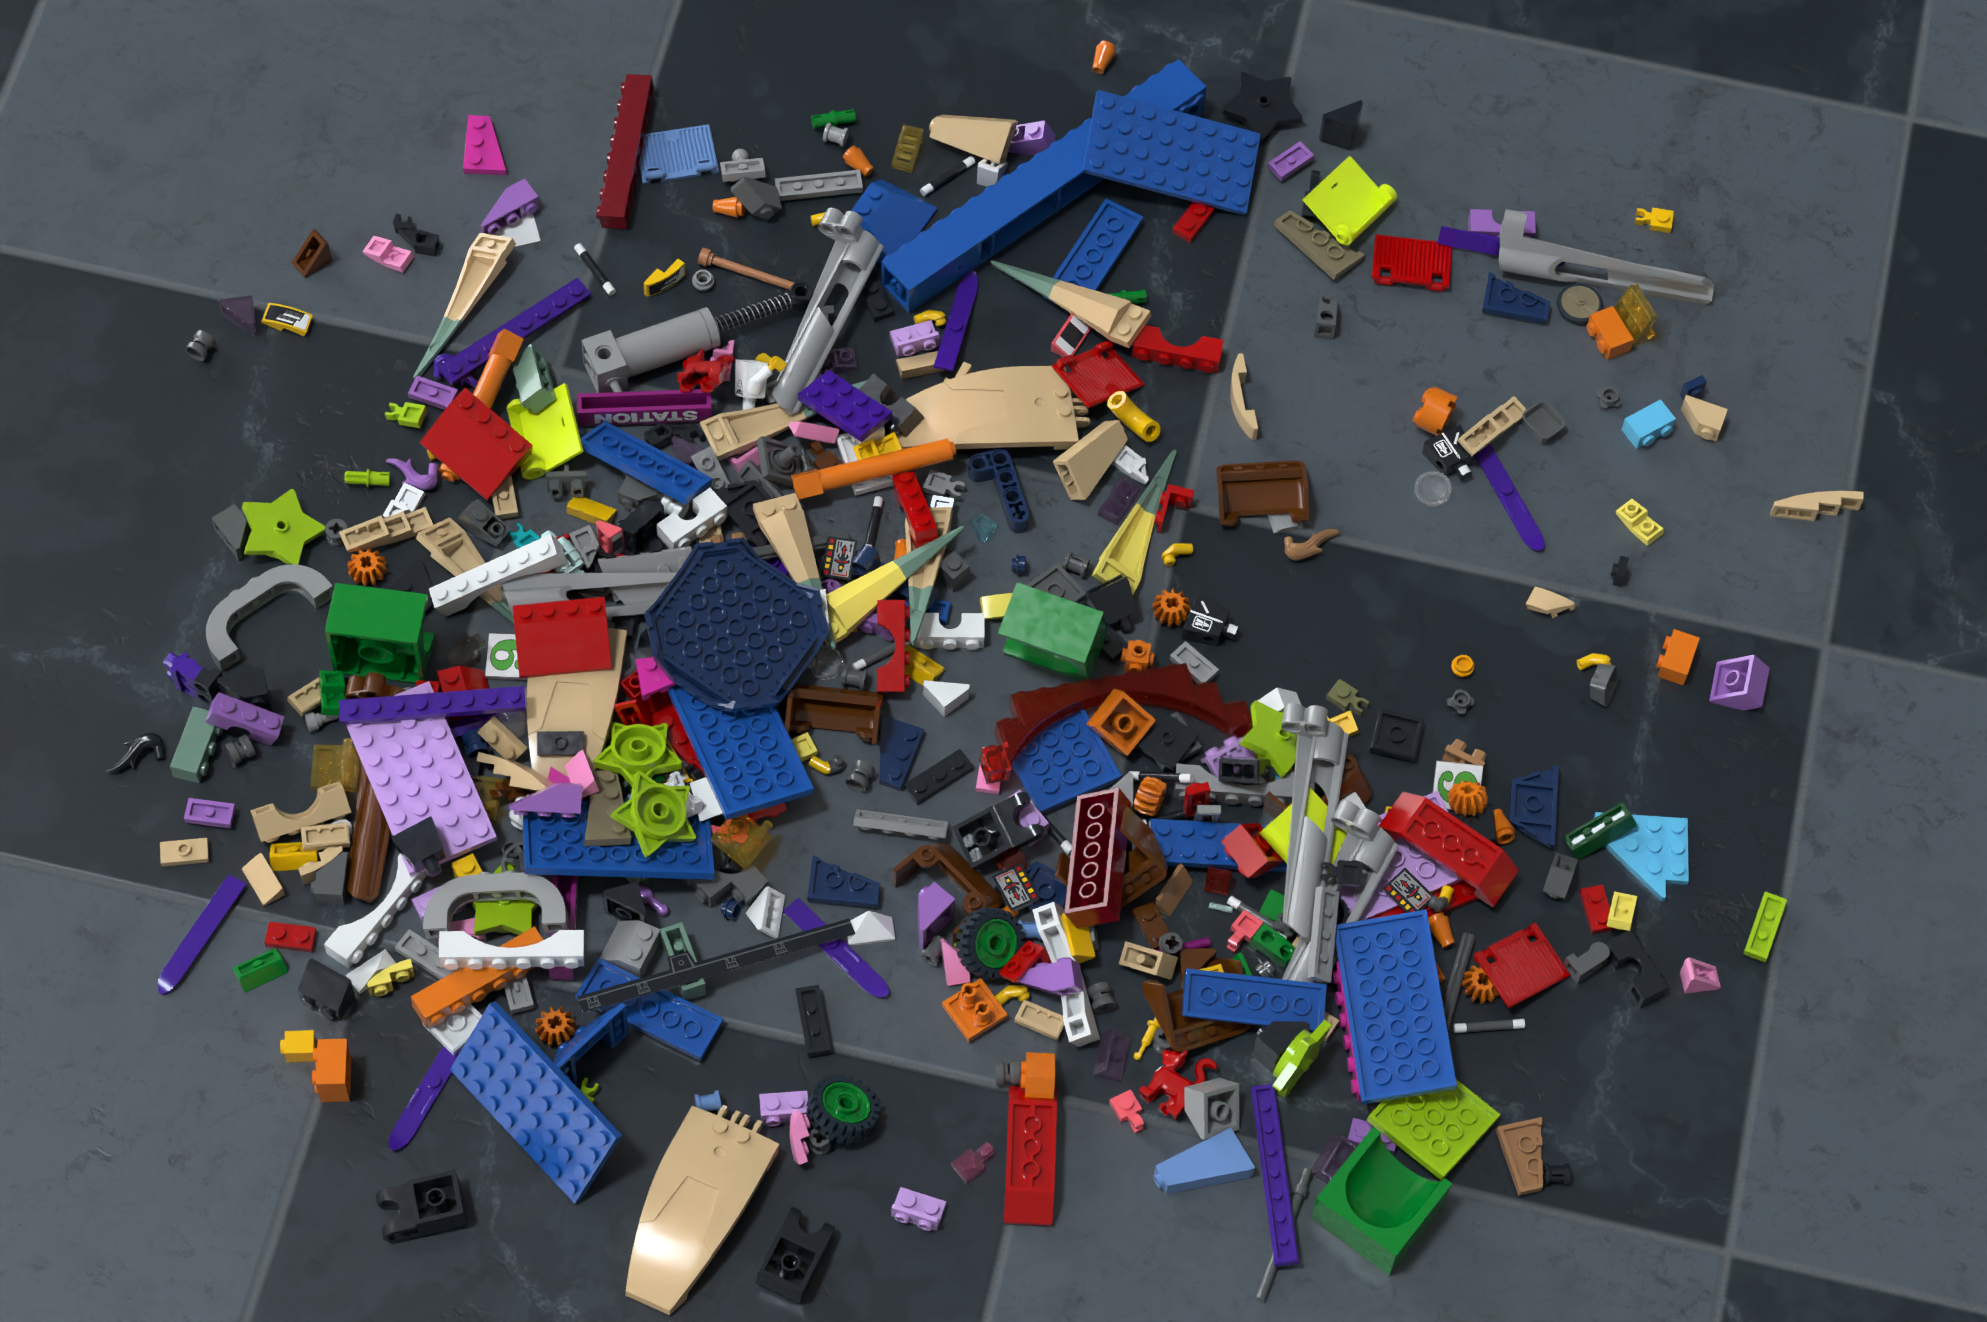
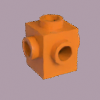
(1137, 656)

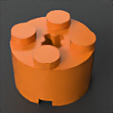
(1436, 410)

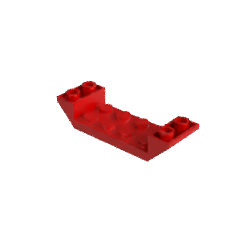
(664, 712)
(1451, 845)
(1030, 1159)

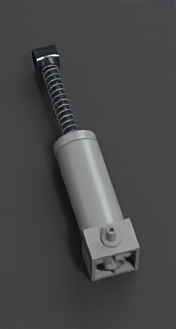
(615, 360)

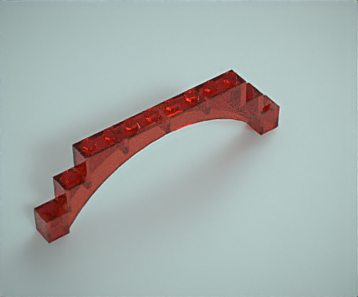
(1162, 687)

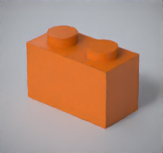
(1609, 333)
(1678, 656)
(1038, 1075)

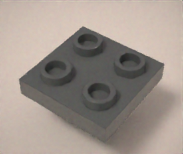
(778, 460)

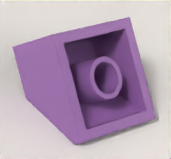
(1740, 683)
(934, 912)

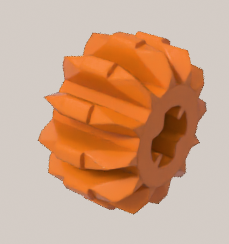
(374, 566)
(1171, 607)
(1150, 796)
(1467, 798)
(1475, 989)
(549, 1021)

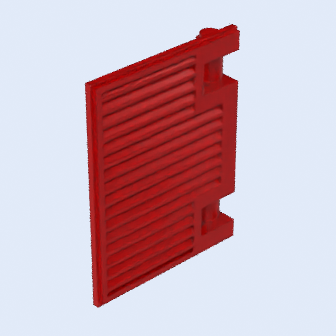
(1411, 262)
(1097, 377)
(1522, 966)

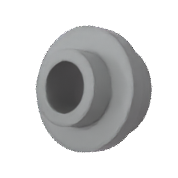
(703, 275)

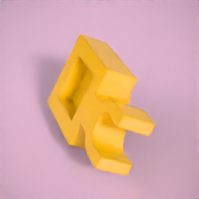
(1658, 219)

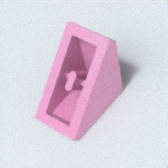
(1698, 976)

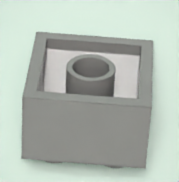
(632, 946)
(1212, 1106)

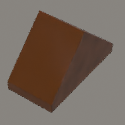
(312, 254)
(1194, 959)

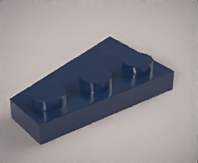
(1508, 301)
(897, 751)
(840, 887)

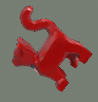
(703, 373)
(1171, 1083)

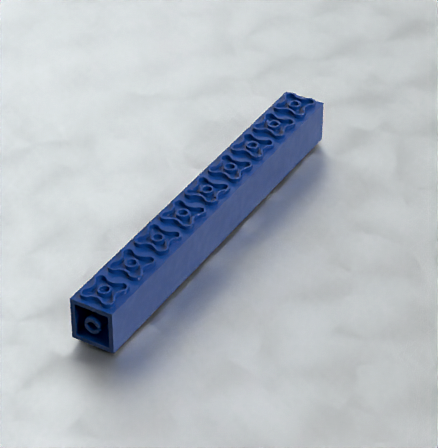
(1017, 201)

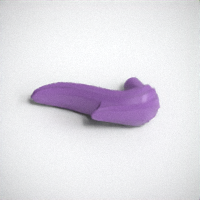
(422, 482)

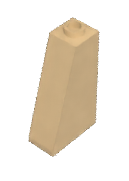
(977, 135)
(1089, 459)

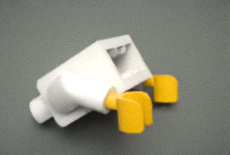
(752, 377)

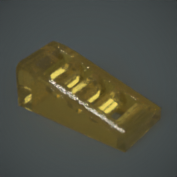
(912, 136)

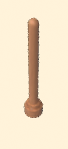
(706, 258)

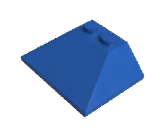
(892, 215)
(609, 1027)

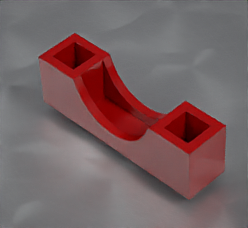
(1202, 355)
(911, 499)
(892, 616)

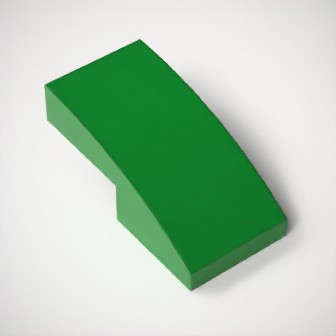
(331, 691)

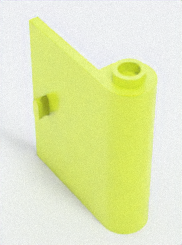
(1350, 204)
(550, 432)
(1278, 830)

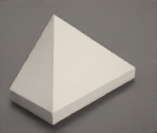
(767, 911)
(871, 928)
(369, 969)

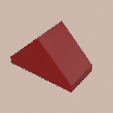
(634, 712)

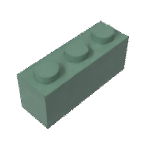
(533, 379)
(195, 747)
(674, 942)

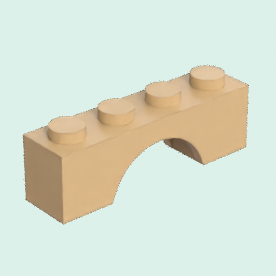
(329, 804)

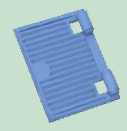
(678, 154)

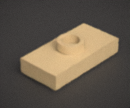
(306, 698)
(325, 836)
(184, 852)
(1040, 1020)

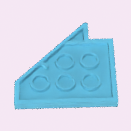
(1654, 852)

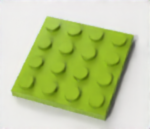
(1435, 1126)

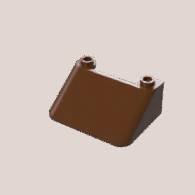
(1262, 490)
(1186, 1032)

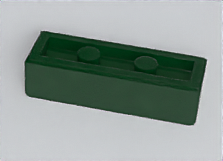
(1600, 831)

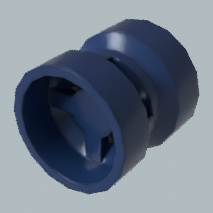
(474, 743)

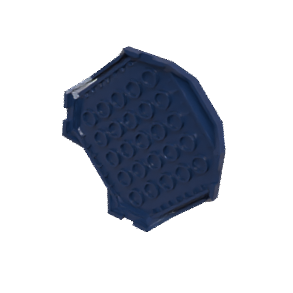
(735, 627)

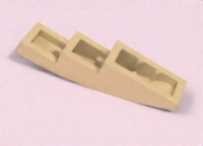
(1492, 426)
(1809, 505)
(385, 531)
(521, 775)

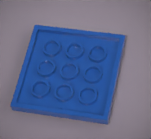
(1065, 763)

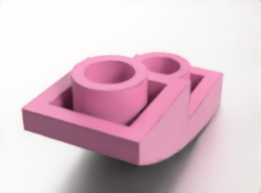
(798, 1130)

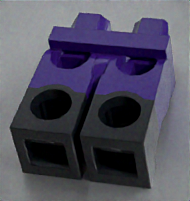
(192, 677)

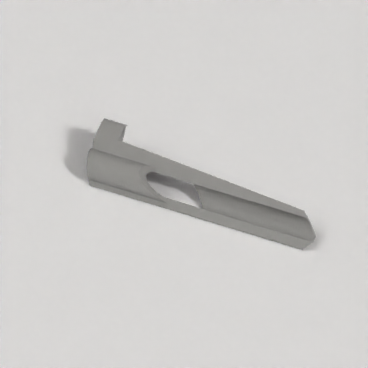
(1540, 258)
(848, 264)
(635, 590)
(1320, 760)
(1365, 844)

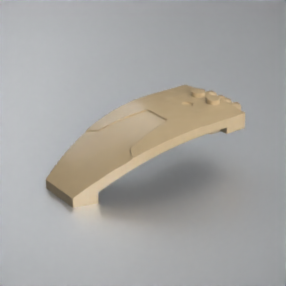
(999, 410)
(575, 704)
(695, 1204)

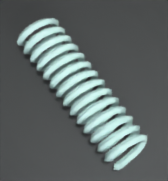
(1220, 907)

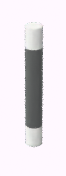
(870, 659)
(1240, 906)
(1489, 1025)

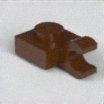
(823, 459)
(504, 790)

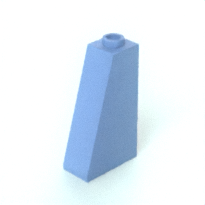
(1205, 1164)

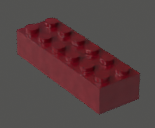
(1097, 859)

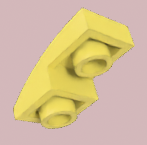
(1638, 522)
(995, 605)
(382, 982)

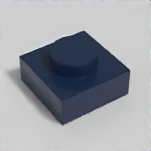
(1694, 387)

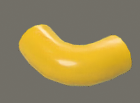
(1133, 417)

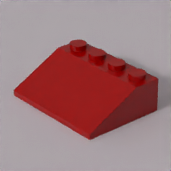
(476, 444)
(562, 637)

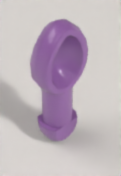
(647, 897)

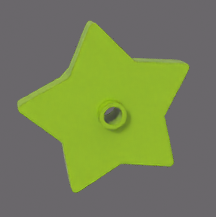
(280, 528)
(1269, 739)
(638, 749)
(655, 813)
(503, 915)
(1298, 1058)

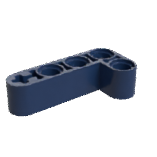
(1005, 491)
(869, 560)

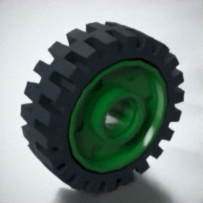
(980, 929)
(843, 1108)

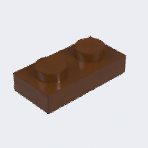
(1150, 924)

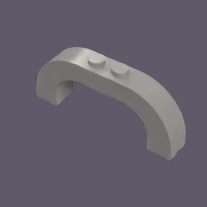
(254, 595)
(494, 887)

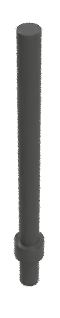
(1299, 1192)

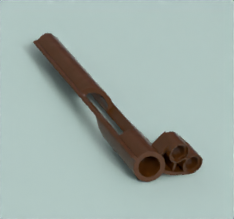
(371, 829)

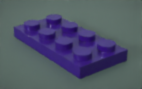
(845, 406)

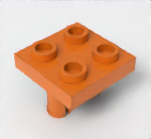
(974, 1009)

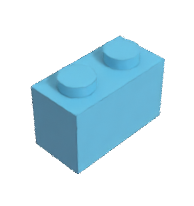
(1648, 424)

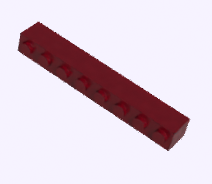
(626, 151)

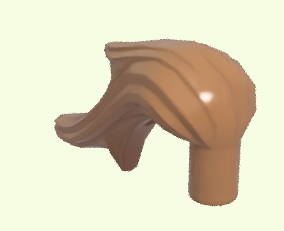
(1300, 551)

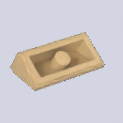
(917, 365)
(263, 880)

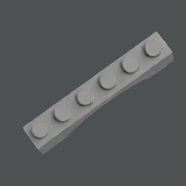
(1235, 793)

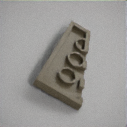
(1318, 245)
(600, 827)

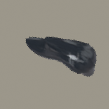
(136, 746)

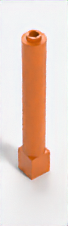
(500, 358)
(817, 481)

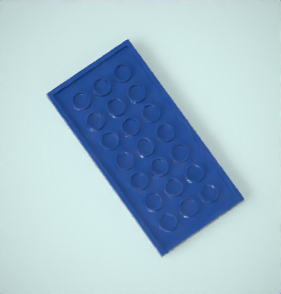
(1171, 152)
(742, 755)
(557, 848)
(1394, 1007)
(535, 1102)

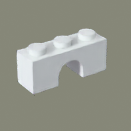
(680, 533)
(967, 635)

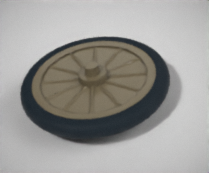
(1578, 302)

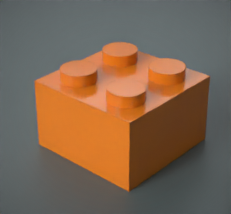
(1121, 722)
(332, 1070)

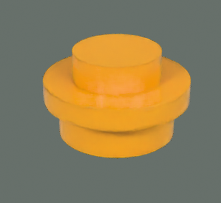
(1462, 666)

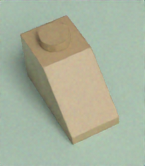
(1703, 417)
(1148, 960)

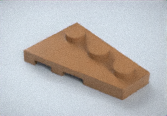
(1522, 1151)

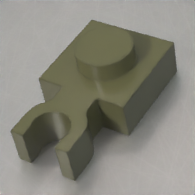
(1344, 696)

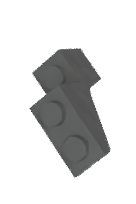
(744, 886)

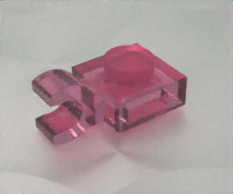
(970, 1164)

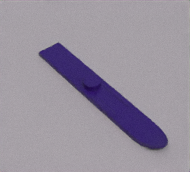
(1470, 241)
(957, 322)
(1510, 498)
(200, 934)
(839, 951)
(422, 1100)

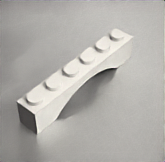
(530, 559)
(352, 939)
(561, 949)
(1076, 1007)

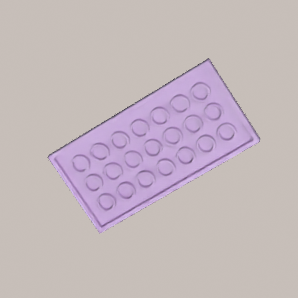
(423, 775)

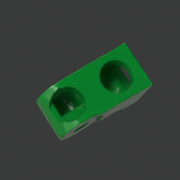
(1272, 945)

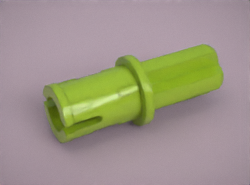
(367, 478)

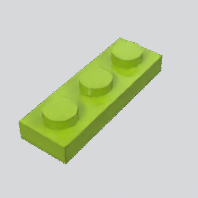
(1765, 926)

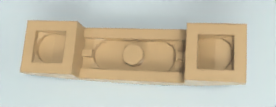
(1245, 418)

